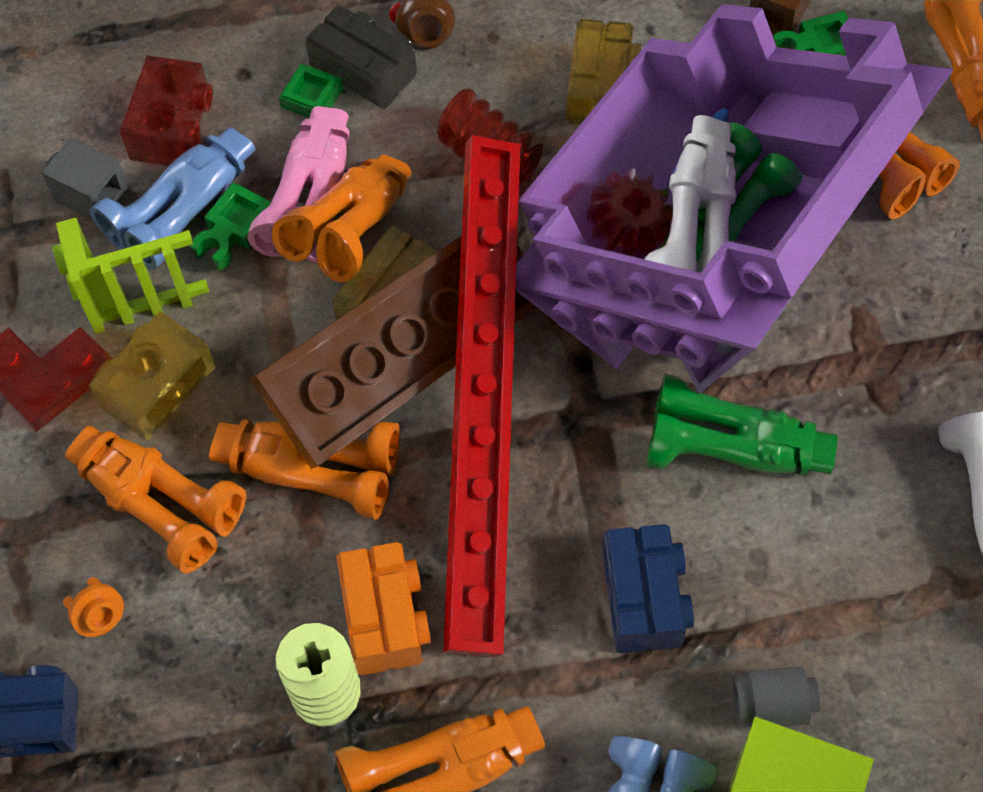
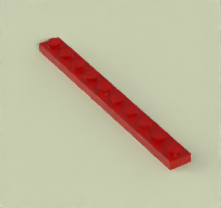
(482, 401)

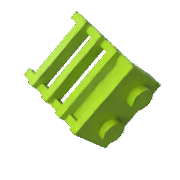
(98, 287)

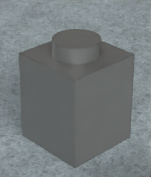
(83, 176)

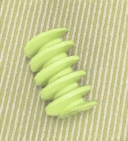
(318, 674)

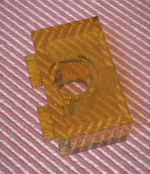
(149, 401)

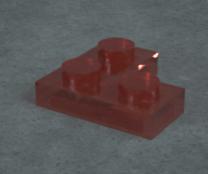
(48, 384)

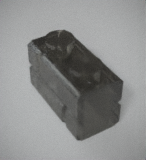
(362, 55)

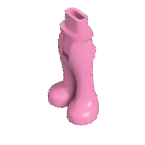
(314, 160)

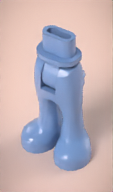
(191, 180)

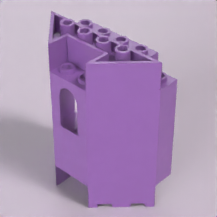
(820, 110)

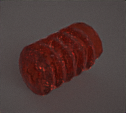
(469, 117)

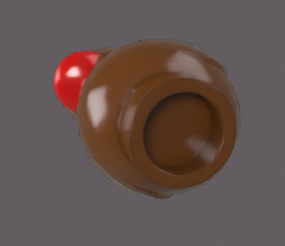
(423, 21)

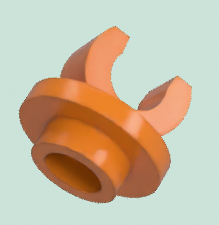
(94, 609)

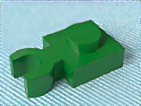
(815, 35)
(229, 224)

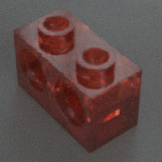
(166, 110)

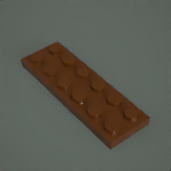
(370, 358)

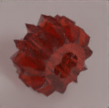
(612, 218)

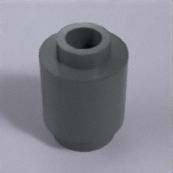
(777, 696)

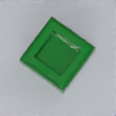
(310, 89)

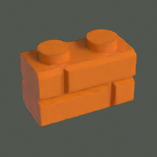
(380, 608)

